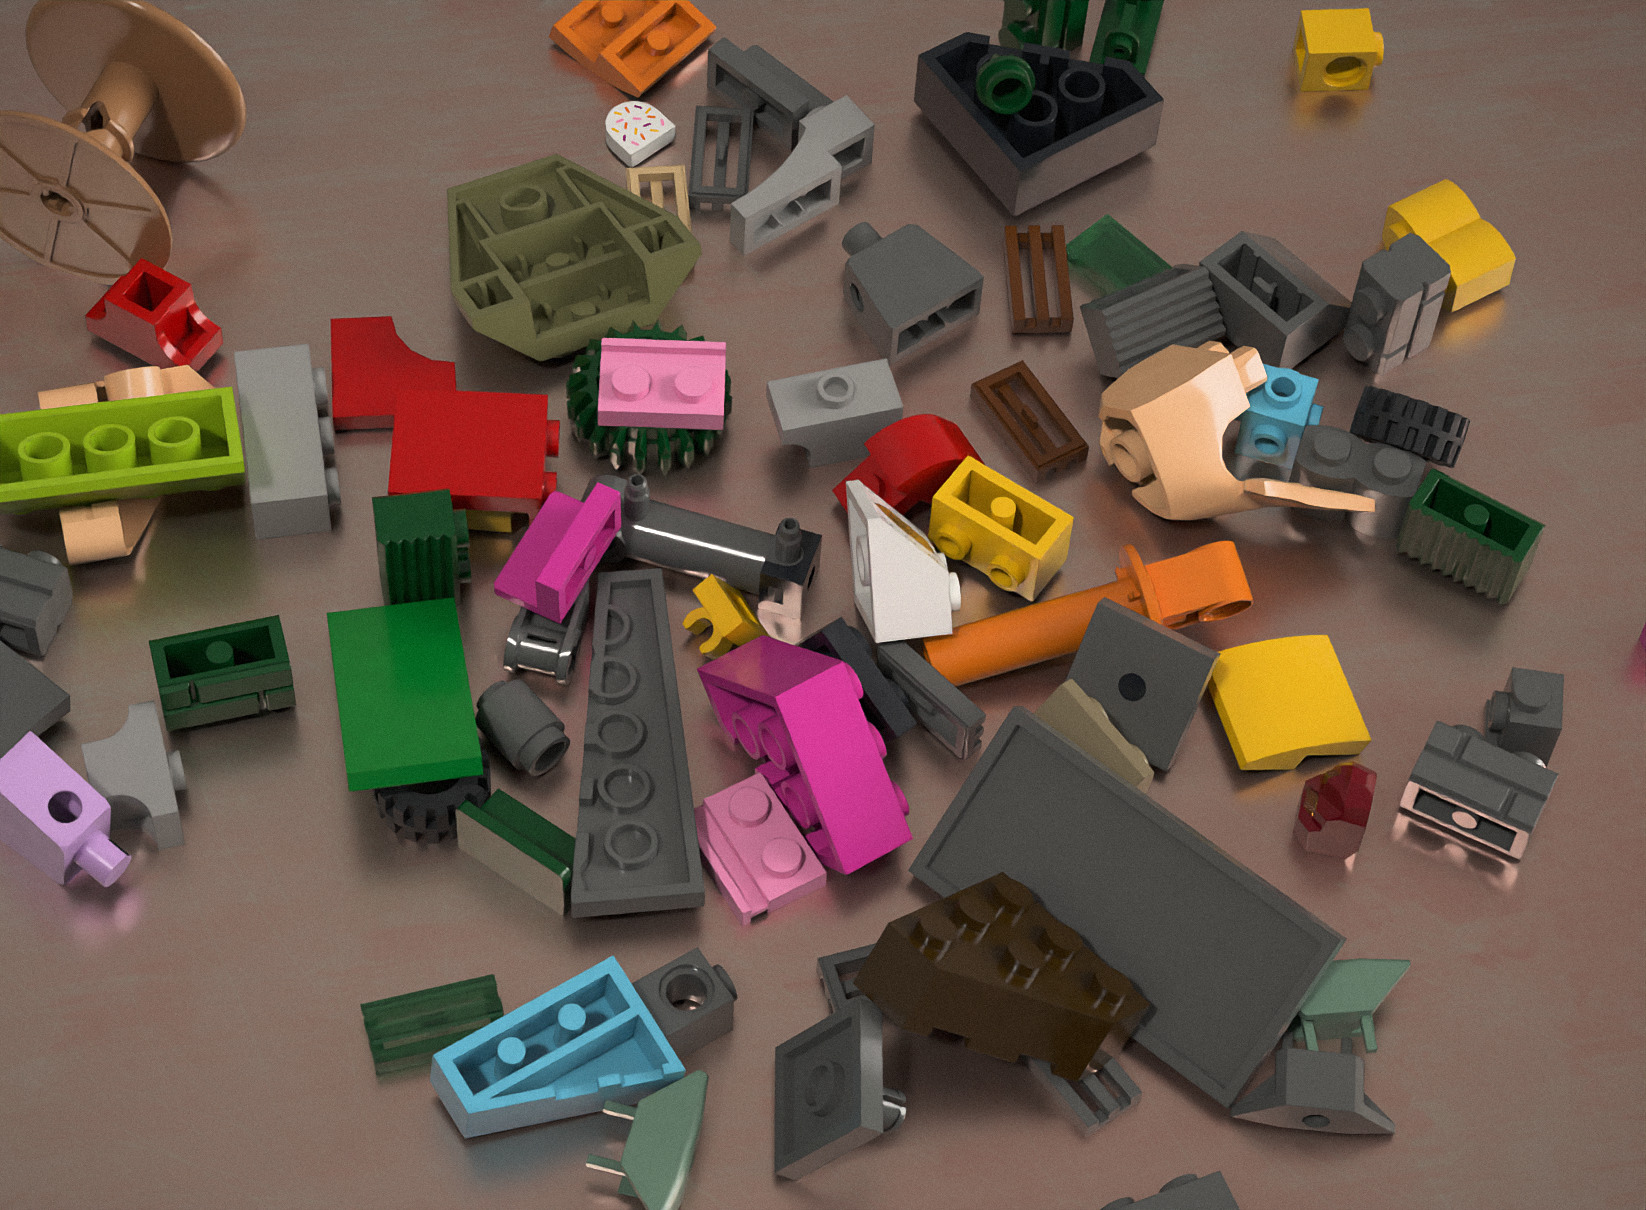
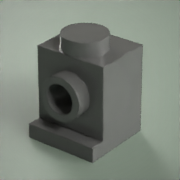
(1526, 713)

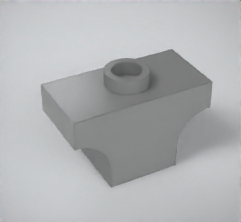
(835, 410)
(139, 777)

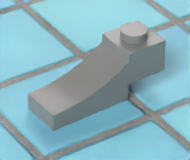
(830, 147)

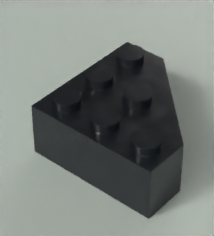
(1072, 128)

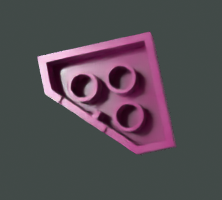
(814, 746)

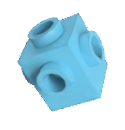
(1278, 416)

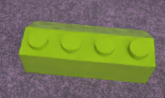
(119, 450)

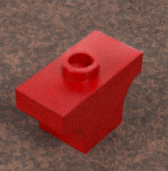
(155, 319)

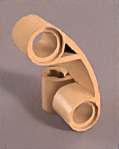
(115, 526)

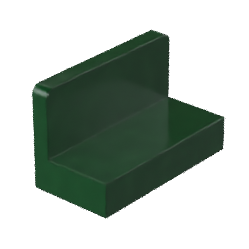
(519, 847)

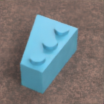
(557, 1057)

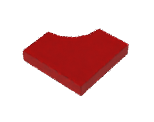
(370, 366)

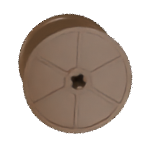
(137, 88)

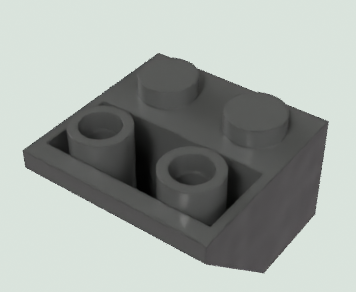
(1273, 299)

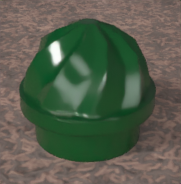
(1005, 83)

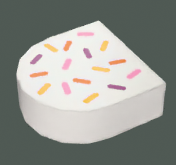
(637, 131)

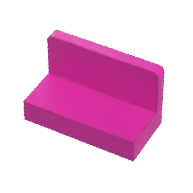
(560, 552)

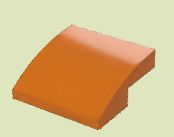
(631, 40)

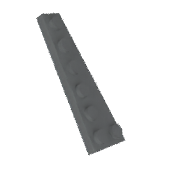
(635, 787)

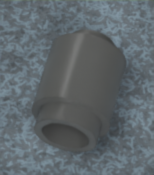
(521, 726)

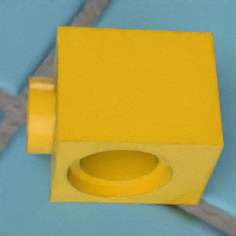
(1336, 49)

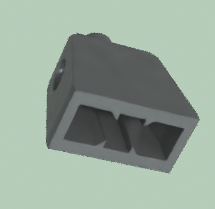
(907, 288)

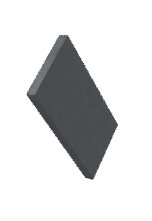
(1147, 895)

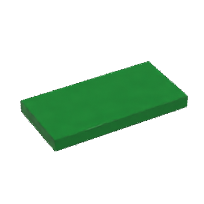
(403, 695)

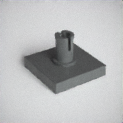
(832, 1090)

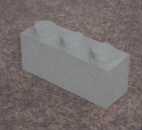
(286, 441)

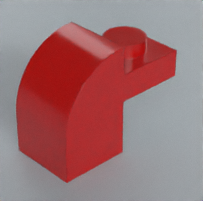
(910, 461)

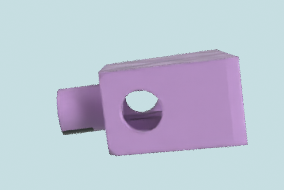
(56, 816)

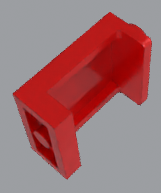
(477, 445)

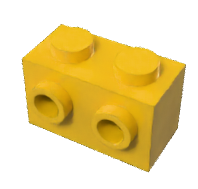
(999, 528)

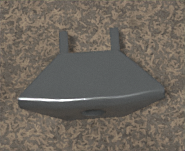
(1315, 1093)

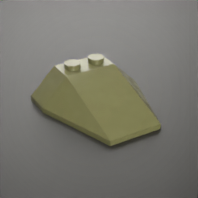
(561, 256)

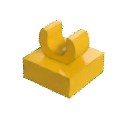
(727, 612)

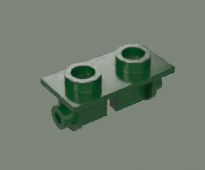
(1127, 31)

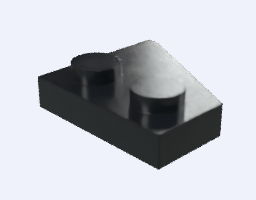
(882, 699)

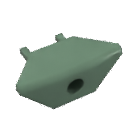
(1346, 1000)
(659, 1143)

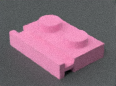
(662, 383)
(755, 850)

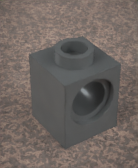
(695, 980)

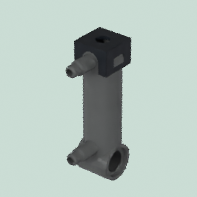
(773, 566)

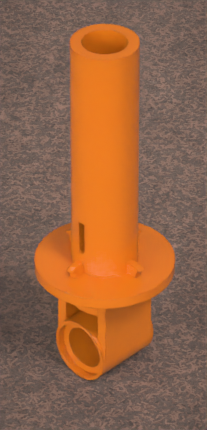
(1173, 592)

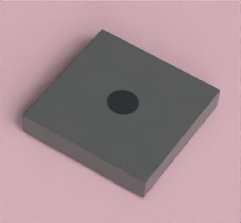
(1143, 678)

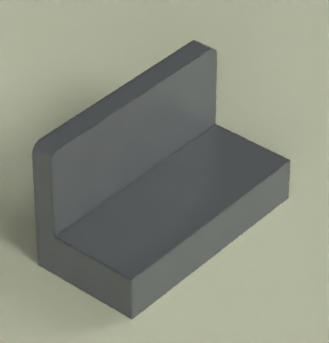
(764, 84)

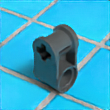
(546, 645)

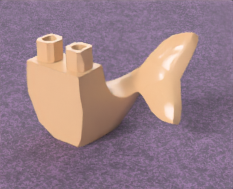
(1167, 432)

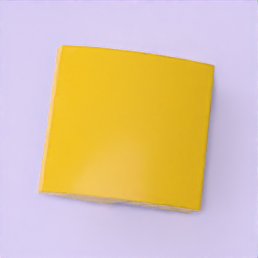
(1286, 702)

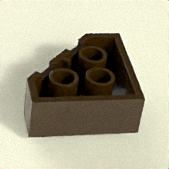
(1004, 979)

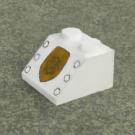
(896, 572)

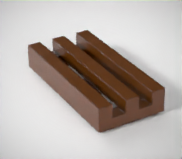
(1035, 242)
(1053, 458)

